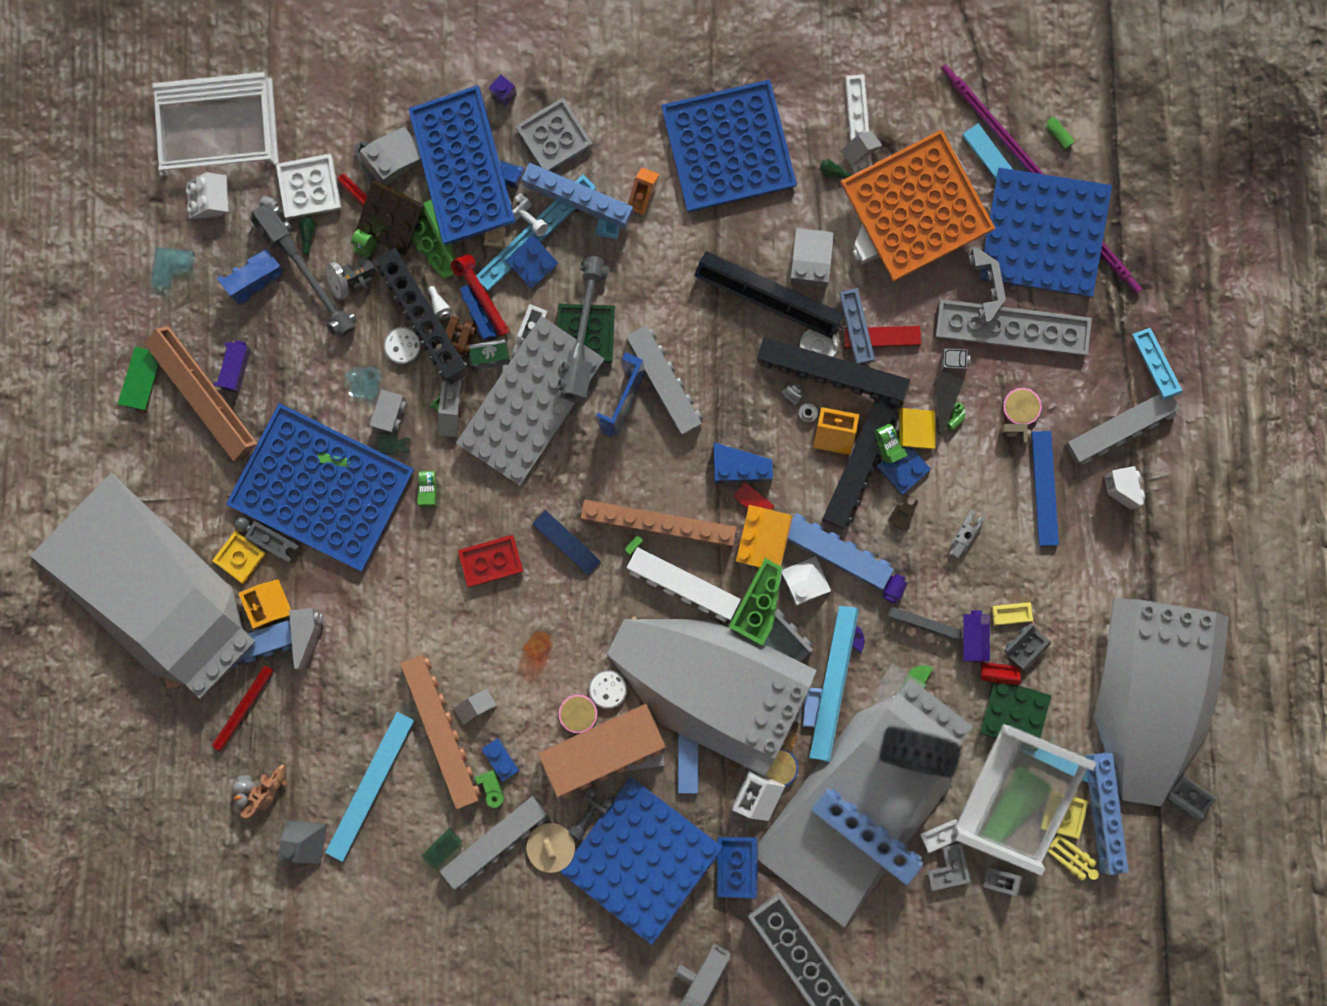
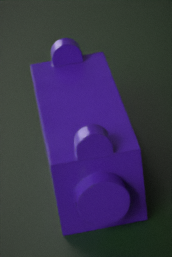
(233, 366)
(976, 636)

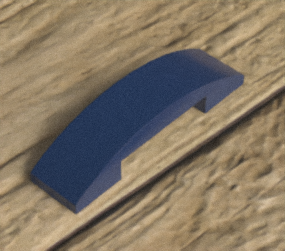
(566, 542)

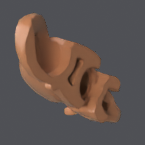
(263, 796)

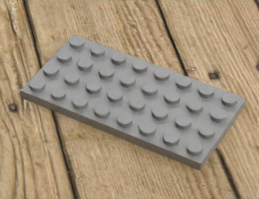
(524, 404)

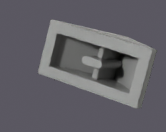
(860, 147)
(474, 706)
(1002, 881)

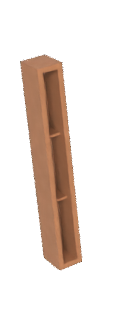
(200, 393)
(658, 523)
(440, 731)

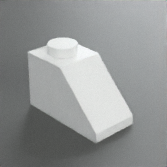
(863, 248)

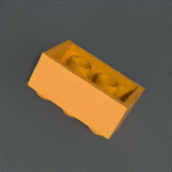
(763, 536)

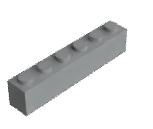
(664, 381)
(1121, 427)
(496, 840)

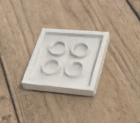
(308, 186)

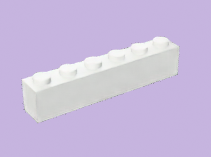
(683, 584)

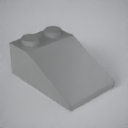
(391, 155)
(811, 258)
(305, 632)

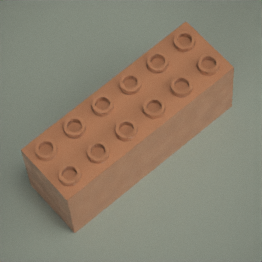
(602, 751)

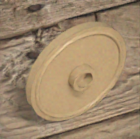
(550, 847)

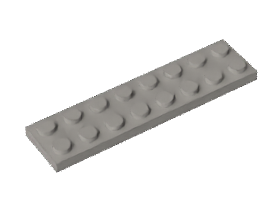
(1014, 328)

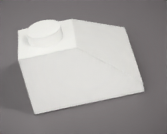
(805, 581)

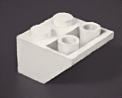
(207, 196)
(1124, 487)
(757, 796)

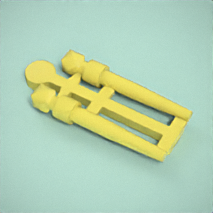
(1092, 874)

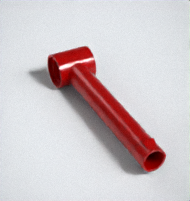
(464, 266)

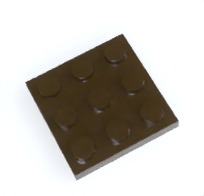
(390, 217)

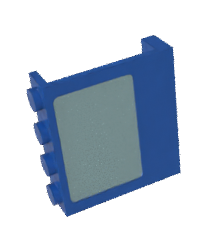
(633, 368)

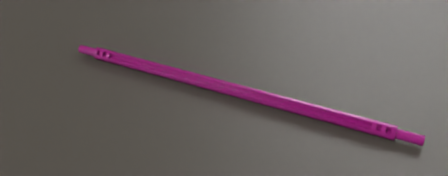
(1027, 163)

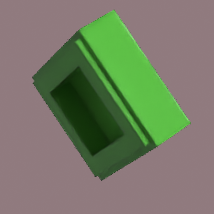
(637, 542)

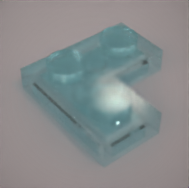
(166, 261)

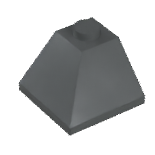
(302, 842)

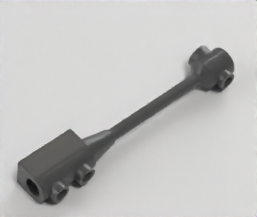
(277, 233)
(576, 369)

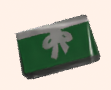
(489, 354)

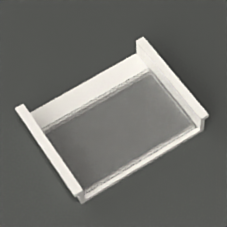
(215, 121)
(1020, 798)

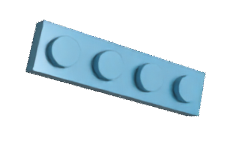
(1156, 364)

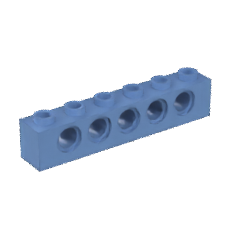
(1106, 815)
(903, 871)

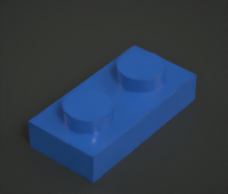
(500, 759)

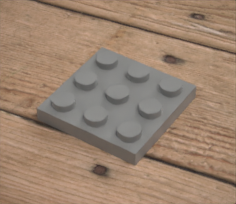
(554, 135)

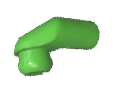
(958, 416)

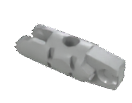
(961, 543)

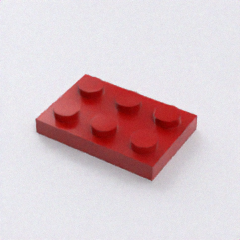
(490, 561)

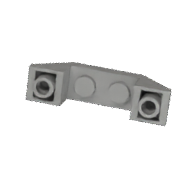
(982, 261)
(449, 408)

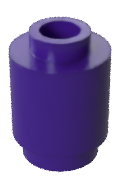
(894, 588)

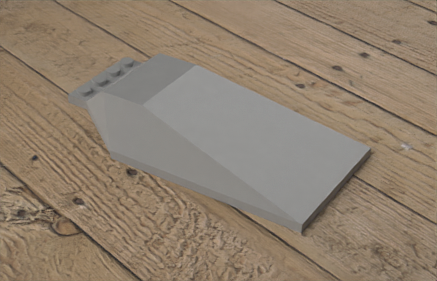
(146, 588)
(820, 858)

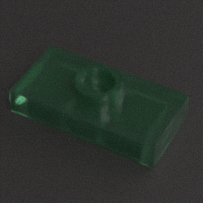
(442, 848)

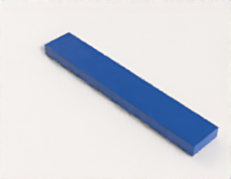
(1044, 488)

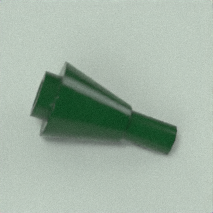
(831, 169)
(307, 230)

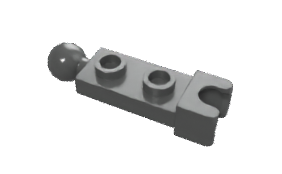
(266, 538)

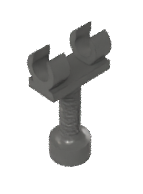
(577, 830)

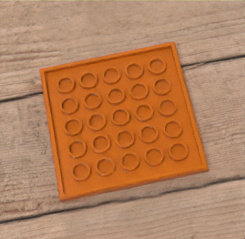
(917, 205)

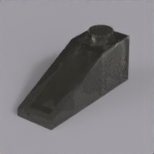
(945, 395)

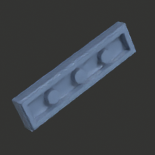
(857, 326)

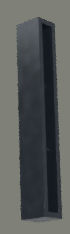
(768, 294)
(833, 371)
(859, 466)

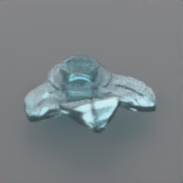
(361, 384)

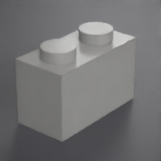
(388, 412)

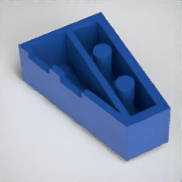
(251, 277)
(740, 466)

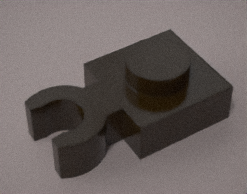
(901, 514)

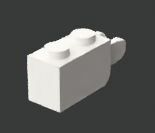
(530, 318)

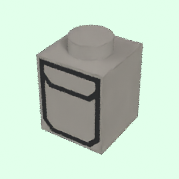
(955, 360)

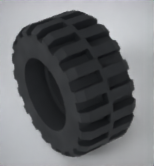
(919, 752)

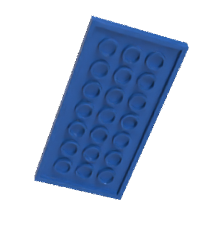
(461, 165)

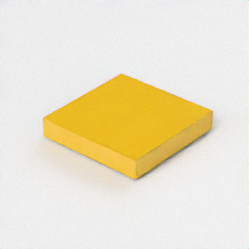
(917, 428)
(239, 557)

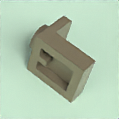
(1013, 430)

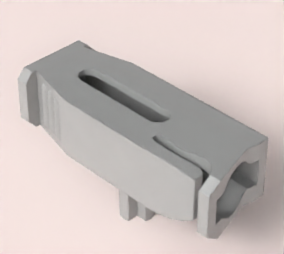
(706, 977)

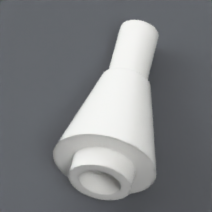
(440, 307)

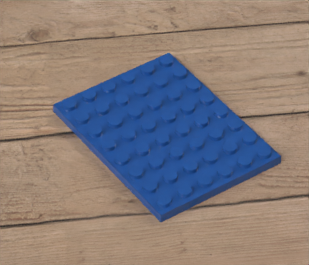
(318, 503)

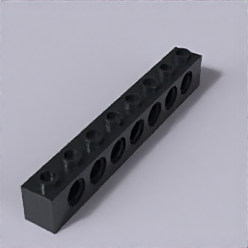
(456, 368)

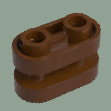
(467, 332)

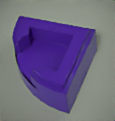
(858, 641)

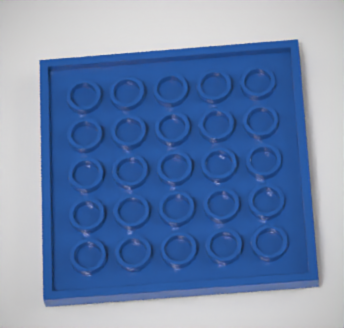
(728, 145)
(1047, 231)
(642, 860)

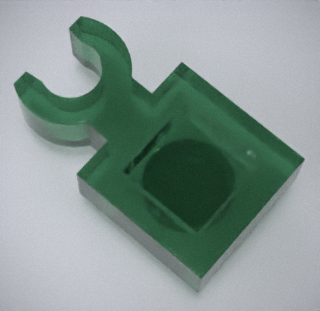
(389, 443)

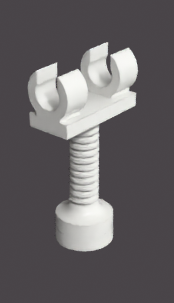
(539, 227)

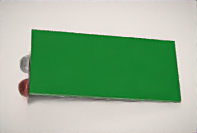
(138, 381)

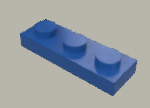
(478, 314)

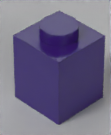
(502, 90)

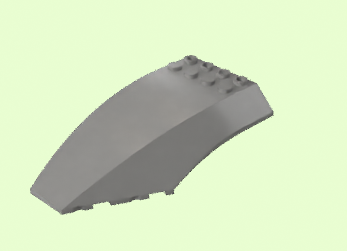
(713, 685)
(1158, 692)

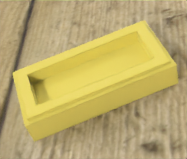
(1012, 614)

